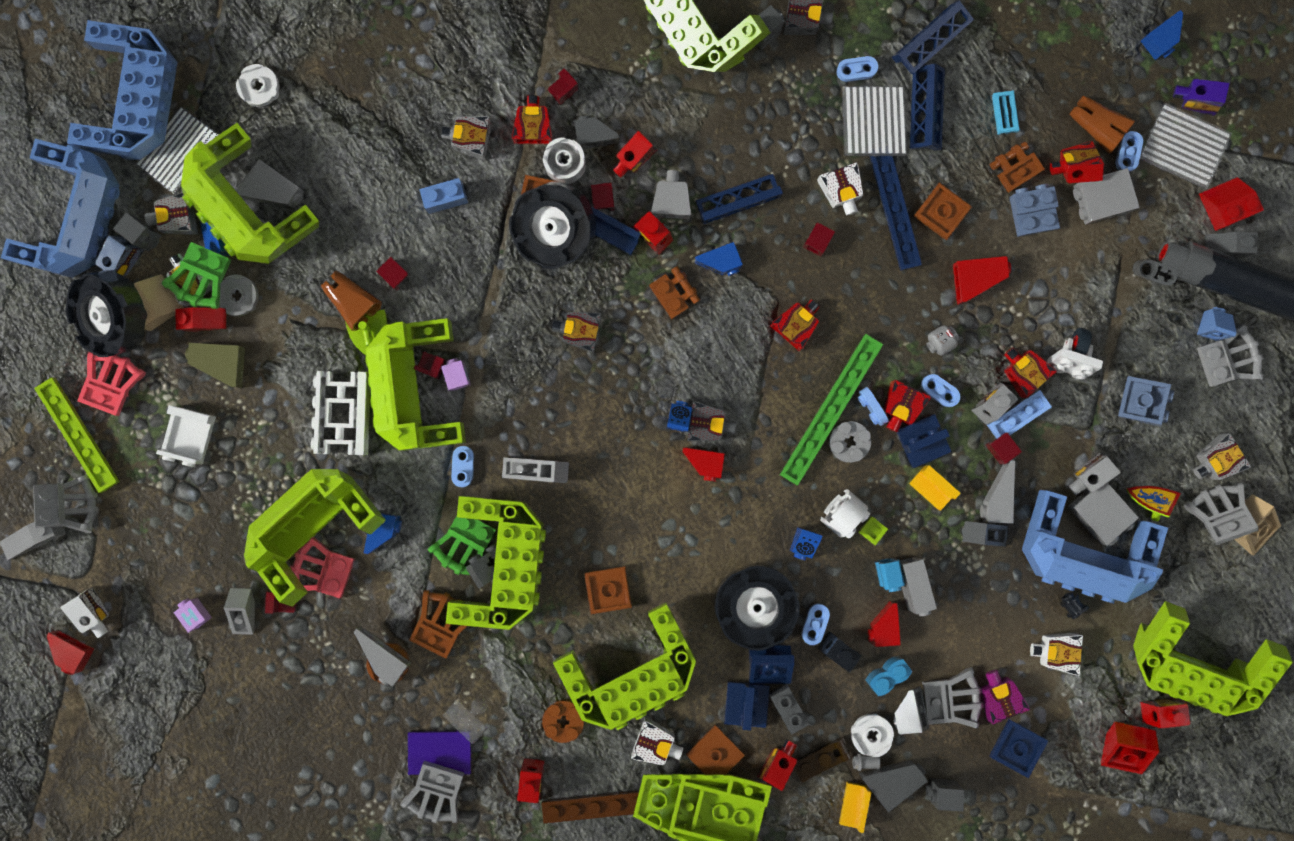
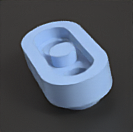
(855, 66)
(1129, 153)
(940, 389)
(877, 414)
(462, 466)
(814, 623)

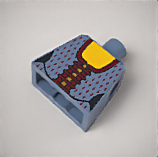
(118, 255)

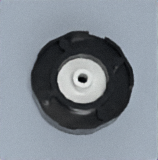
(552, 225)
(106, 313)
(771, 621)

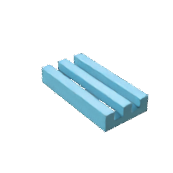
(997, 111)

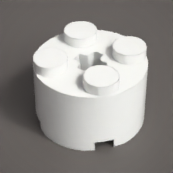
(572, 152)
(845, 514)

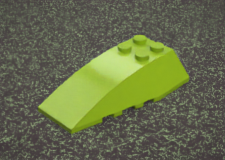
(703, 806)

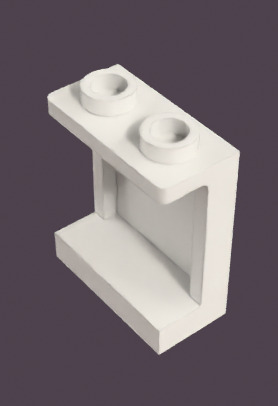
(187, 436)

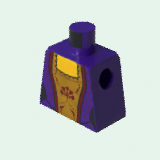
(1203, 95)

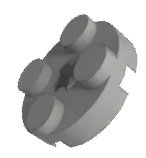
(249, 297)
(860, 437)

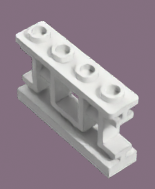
(358, 413)

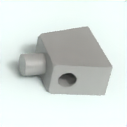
(671, 198)

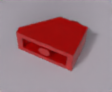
(200, 319)
(705, 462)
(885, 627)
(68, 652)

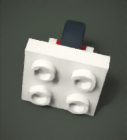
(1076, 356)

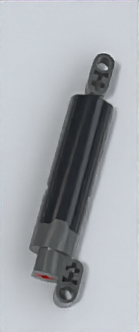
(1222, 276)

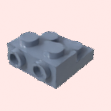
(1035, 210)
(1146, 401)

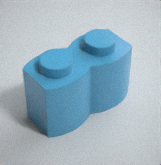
(890, 574)
(884, 679)

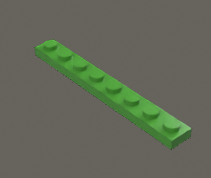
(831, 409)

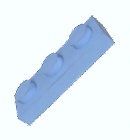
(1020, 414)

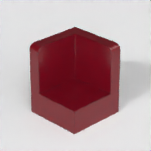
(563, 87)
(602, 196)
(819, 239)
(392, 273)
(431, 365)
(1003, 449)
(272, 605)

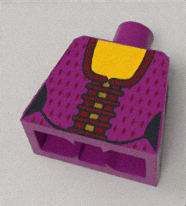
(1001, 698)

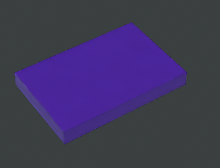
(438, 747)

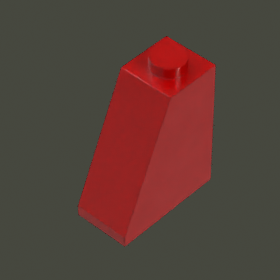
(978, 275)

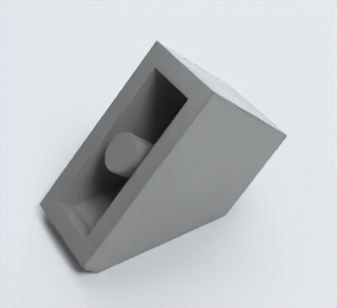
(240, 611)

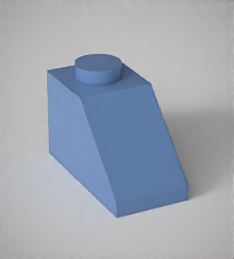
(1217, 324)

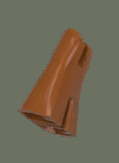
(1101, 122)
(351, 300)

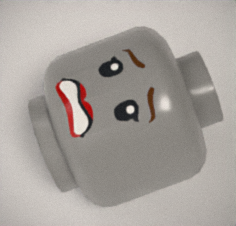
(942, 340)

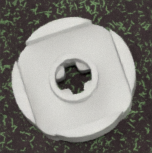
(247, 81)
(871, 747)

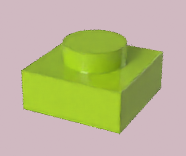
(873, 530)

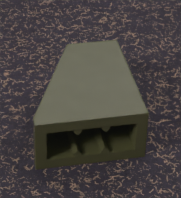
(218, 361)

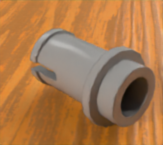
(865, 762)

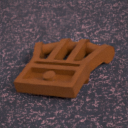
(432, 634)

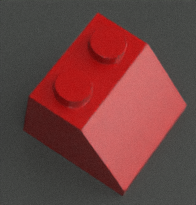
(1230, 203)
(1129, 748)

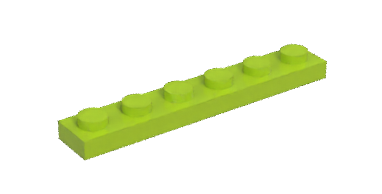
(76, 435)

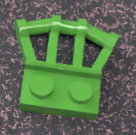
(206, 264)
(469, 531)

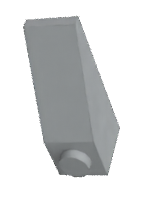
(535, 470)
(999, 501)
(29, 539)
(383, 659)

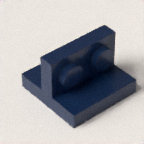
(924, 441)
(771, 665)
(746, 705)
(1018, 748)

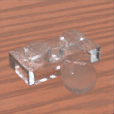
(466, 720)

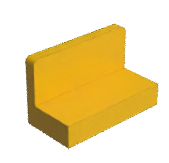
(934, 487)
(855, 806)

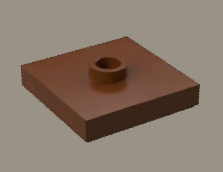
(942, 211)
(608, 590)
(715, 753)

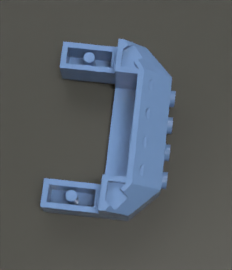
(142, 93)
(85, 217)
(1088, 568)

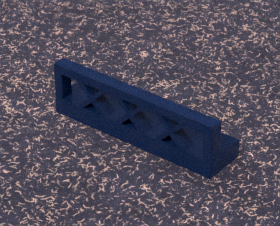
(928, 31)
(934, 104)
(740, 203)
(615, 232)

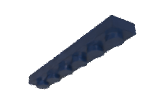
(895, 212)

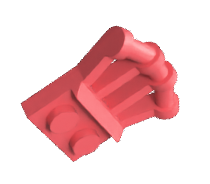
(105, 395)
(334, 572)

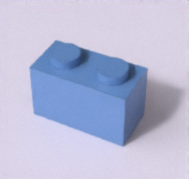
(443, 196)

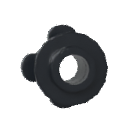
(1073, 605)

